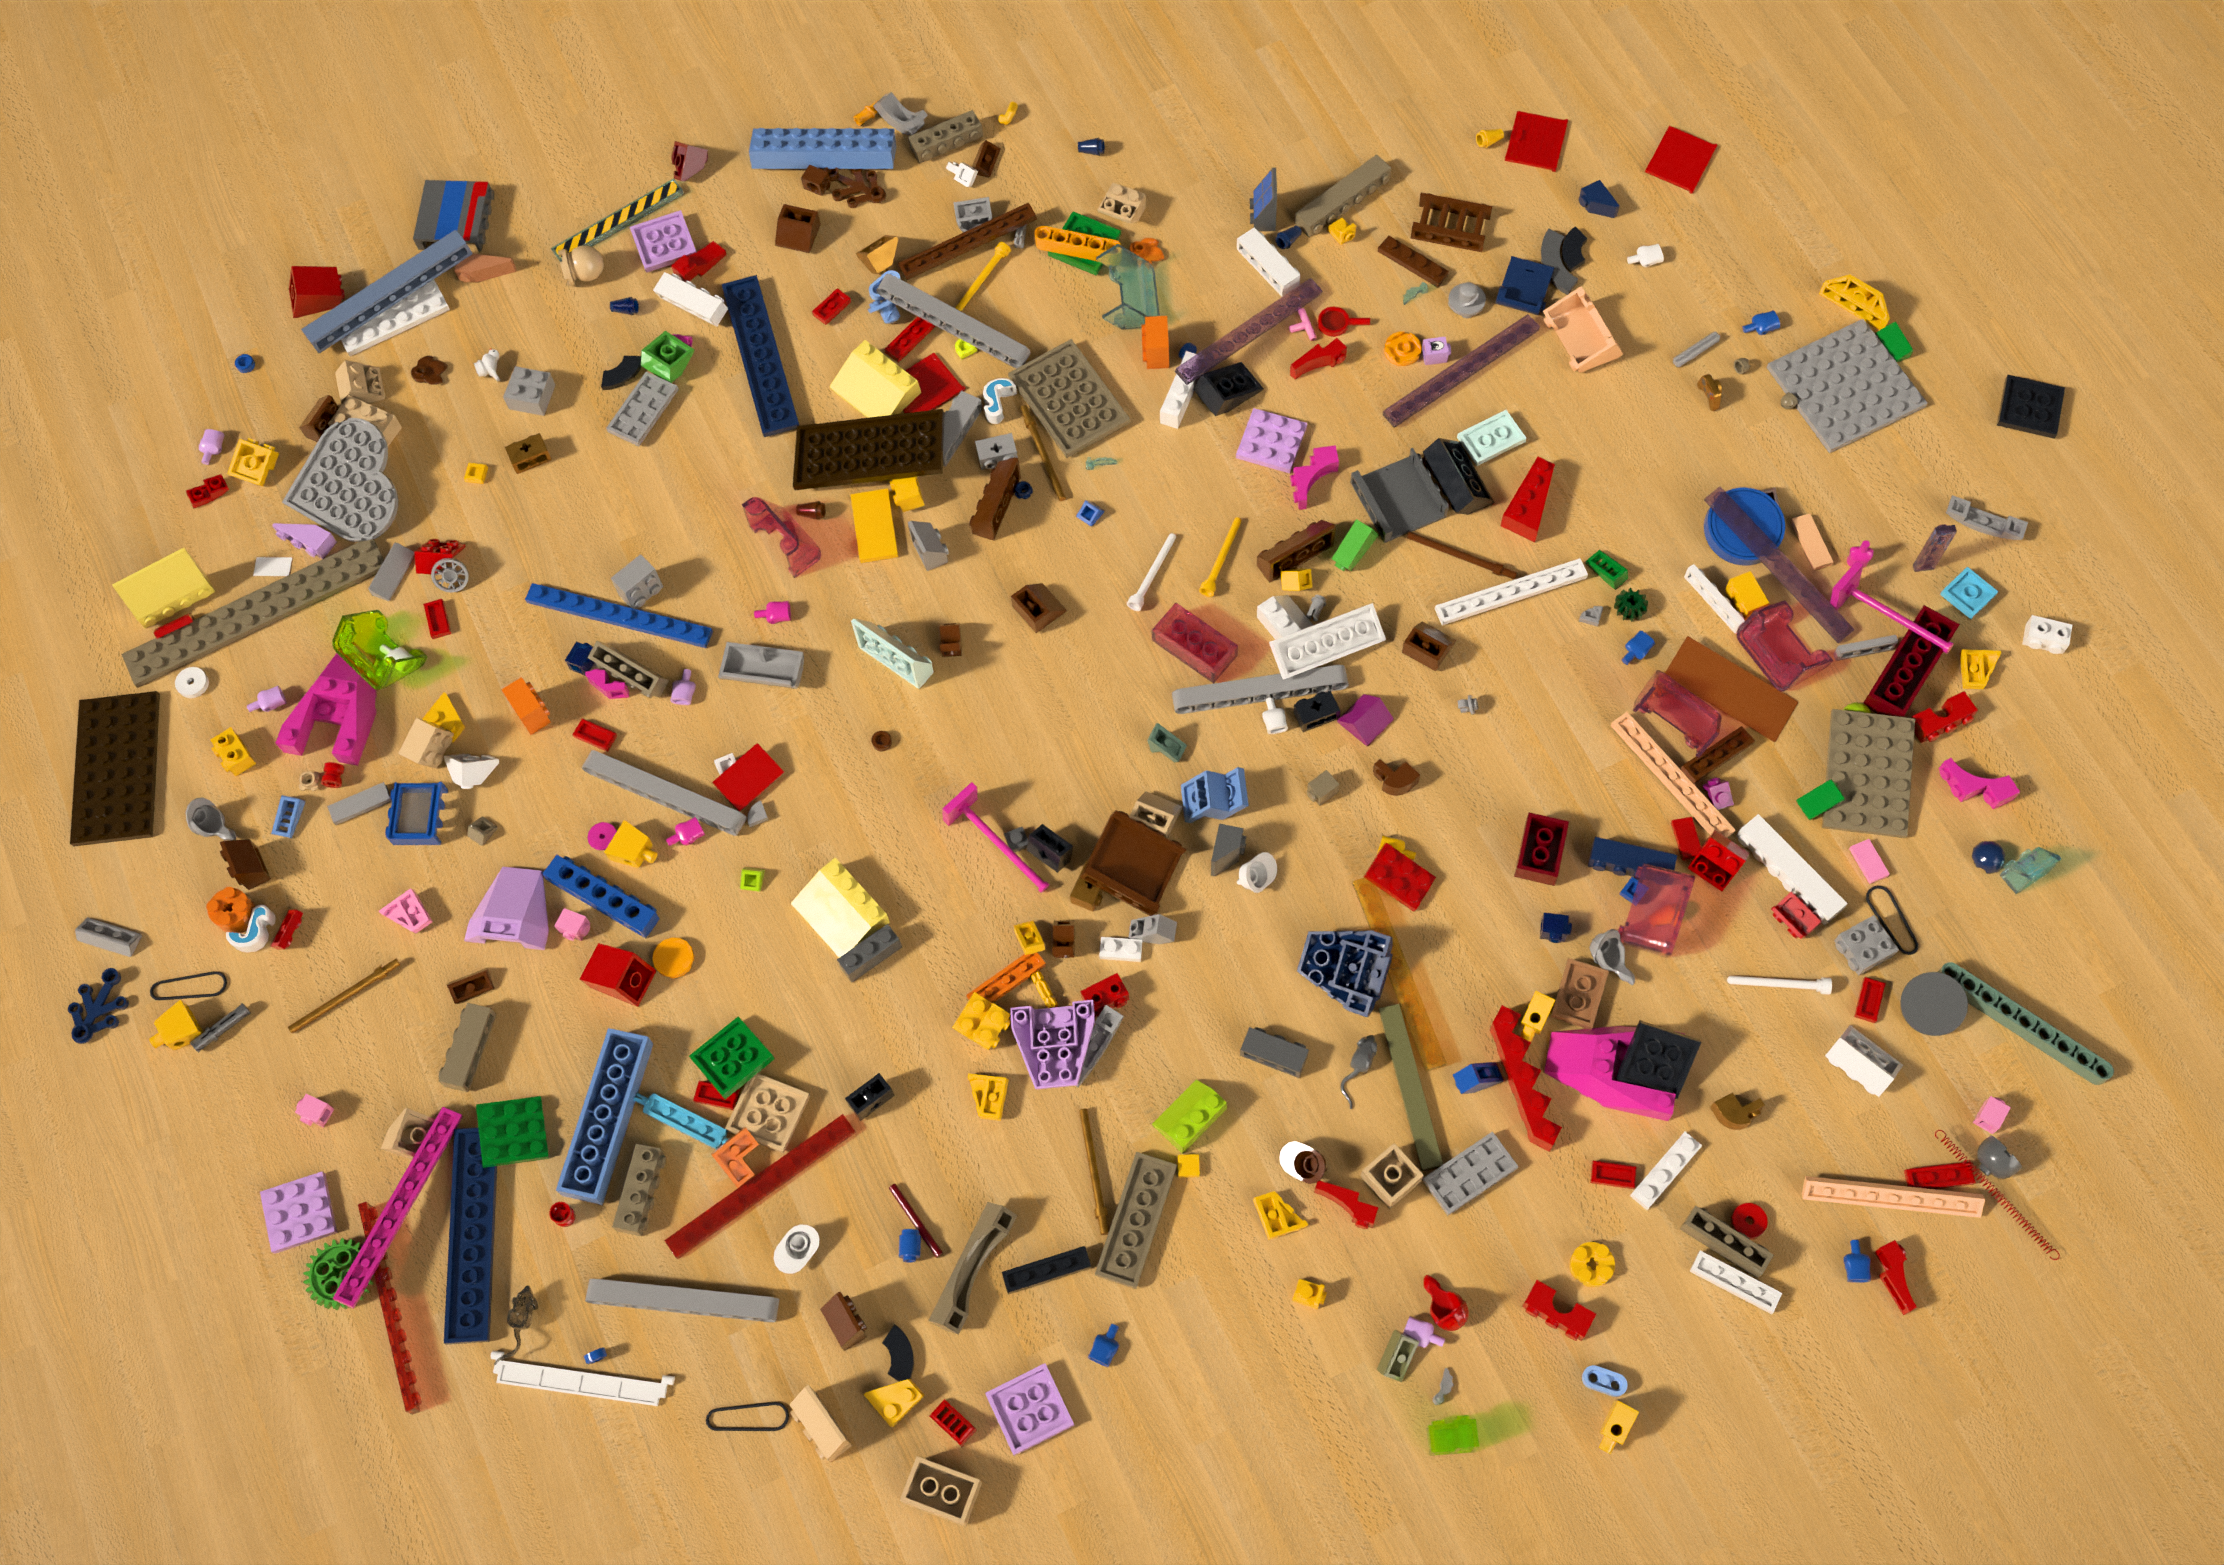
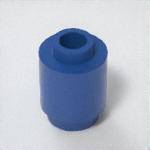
(909, 1245)

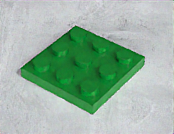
(1086, 225)
(731, 1057)
(512, 1131)

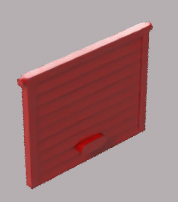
(1536, 140)
(1680, 159)
(935, 383)

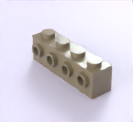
(946, 136)
(628, 669)
(467, 1047)
(639, 1190)
(1726, 1241)

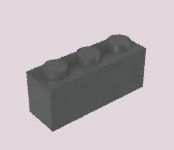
(869, 953)
(1274, 1051)

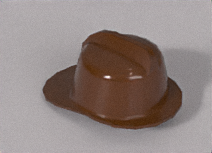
(1303, 1162)

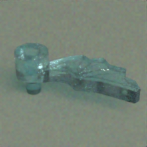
(1412, 293)
(1099, 461)

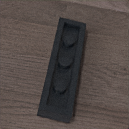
(1046, 1270)

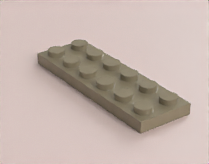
(1136, 1220)

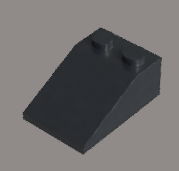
(1227, 388)

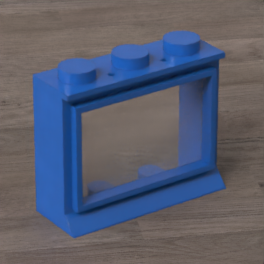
(415, 813)

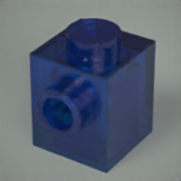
(578, 658)
(1555, 927)

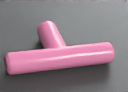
(1305, 324)

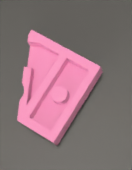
(408, 912)

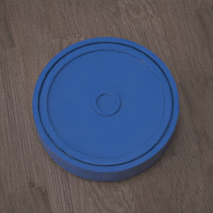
(1764, 514)

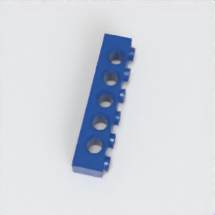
(561, 867)

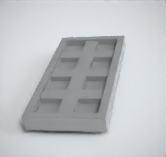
(642, 409)
(1470, 1173)

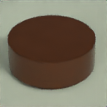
(881, 741)

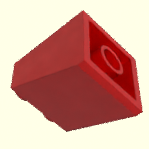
(314, 289)
(618, 974)

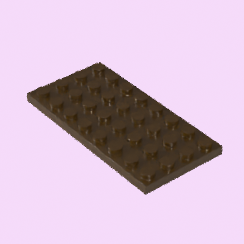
(869, 449)
(115, 769)

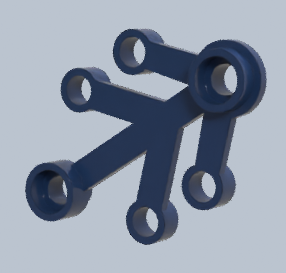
(96, 1008)

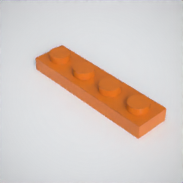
(1009, 977)

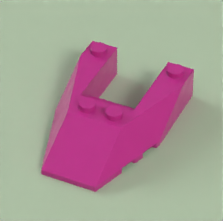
(334, 698)
(1590, 1064)

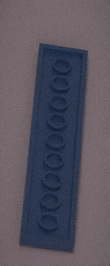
(760, 356)
(470, 1243)

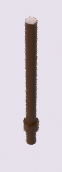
(1498, 569)

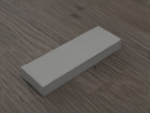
(1865, 647)
(359, 803)

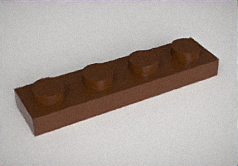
(1413, 261)
(1717, 755)

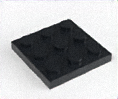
(2031, 406)
(1658, 1058)

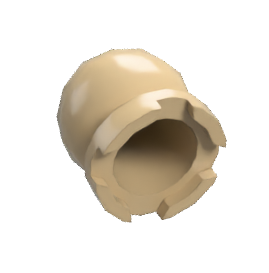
(582, 264)

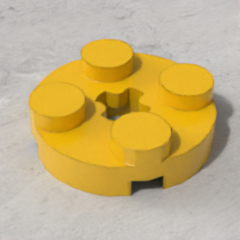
(1585, 1274)

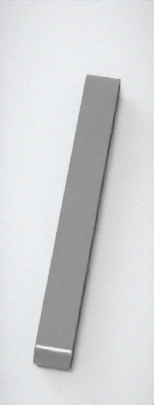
(953, 321)
(1259, 689)
(664, 792)
(682, 1300)

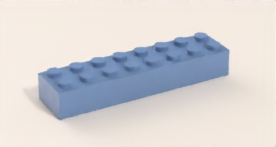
(822, 148)
(604, 1116)

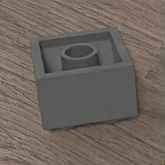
(1228, 847)

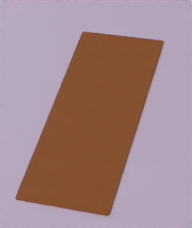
(1731, 689)

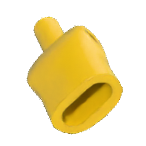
(1397, 844)

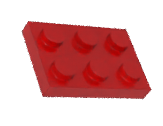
(1399, 877)

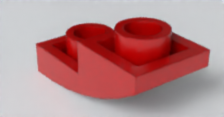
(211, 490)

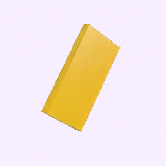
(874, 525)

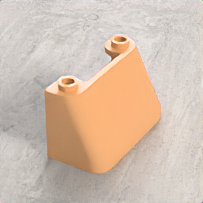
(1582, 331)

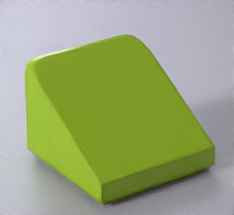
(752, 878)

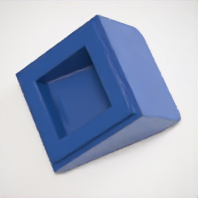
(1089, 513)

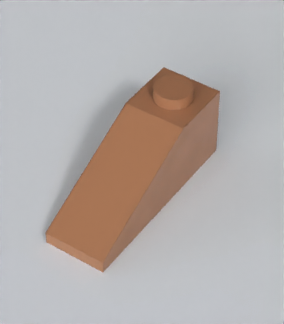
(483, 267)

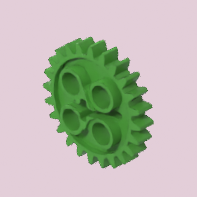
(331, 1257)

